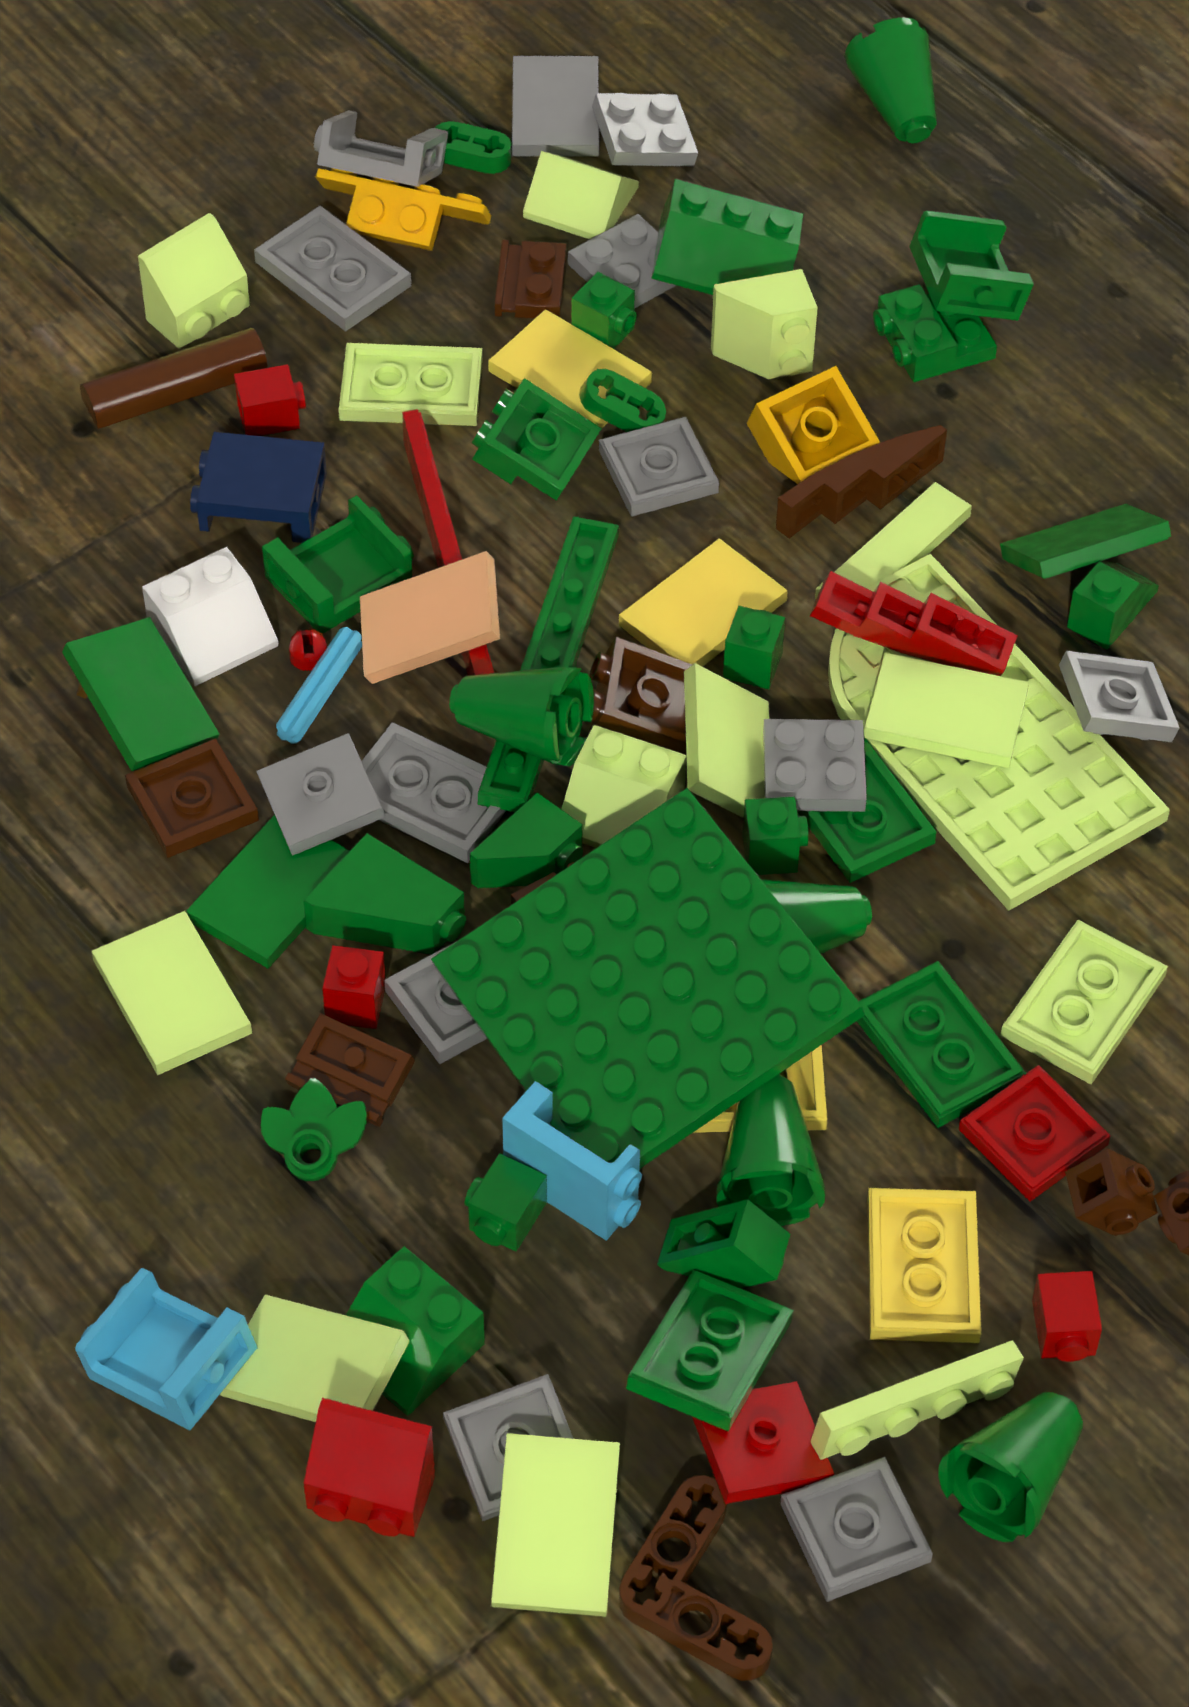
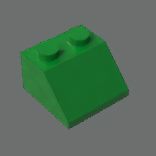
(435, 1317)

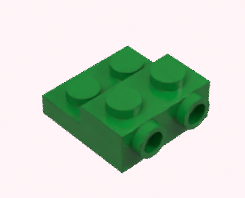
(929, 339)
(534, 439)

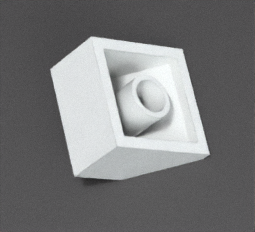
(209, 616)

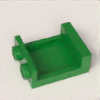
(965, 267)
(338, 566)

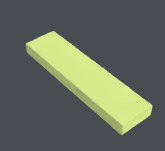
(907, 537)

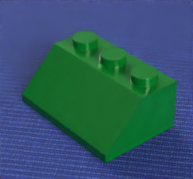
(722, 238)

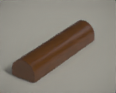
(172, 378)

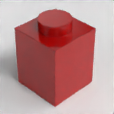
(268, 400)
(354, 986)
(1066, 1315)

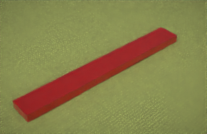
(437, 515)

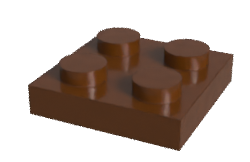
(191, 798)

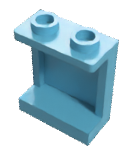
(578, 1181)
(164, 1350)

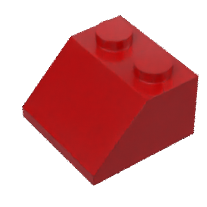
(369, 1468)

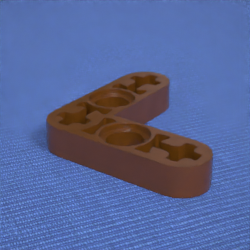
(677, 1597)

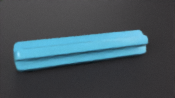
(319, 685)

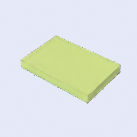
(393, 379)
(946, 710)
(723, 739)
(171, 992)
(1084, 1001)
(312, 1356)
(556, 1525)

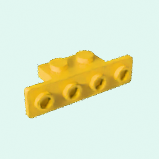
(400, 213)

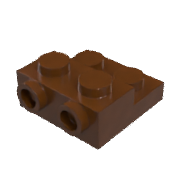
(640, 694)

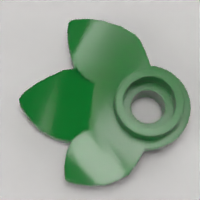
(313, 1124)

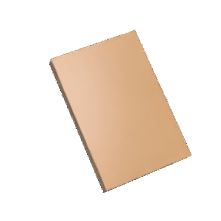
(429, 617)

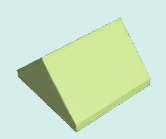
(576, 196)

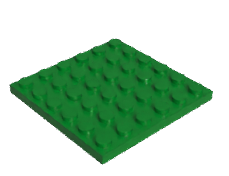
(648, 985)

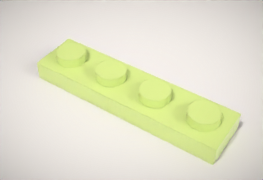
(905, 1404)

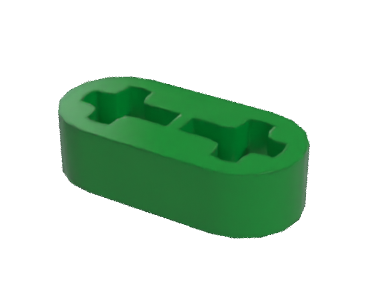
(473, 146)
(621, 401)

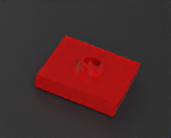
(1034, 1132)
(765, 1447)

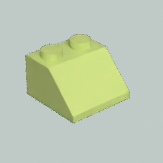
(192, 282)
(765, 324)
(619, 783)

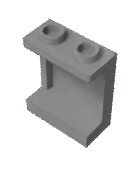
(410, 166)

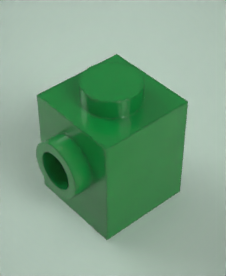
(604, 310)
(753, 647)
(773, 835)
(506, 1202)

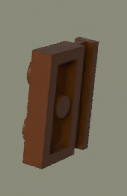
(530, 278)
(351, 1066)

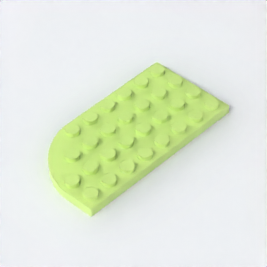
(1018, 825)

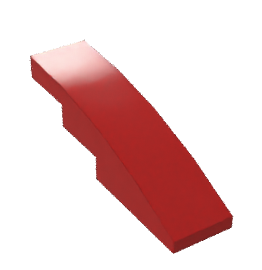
(918, 629)

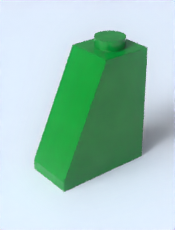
(385, 901)

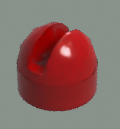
(296, 650)

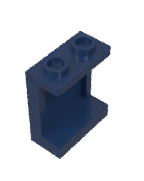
(261, 481)

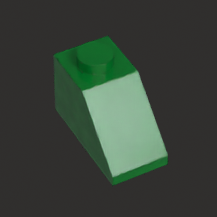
(1108, 602)
(527, 846)
(727, 1243)

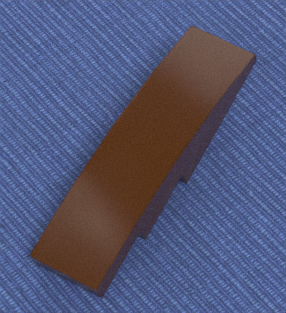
(869, 474)

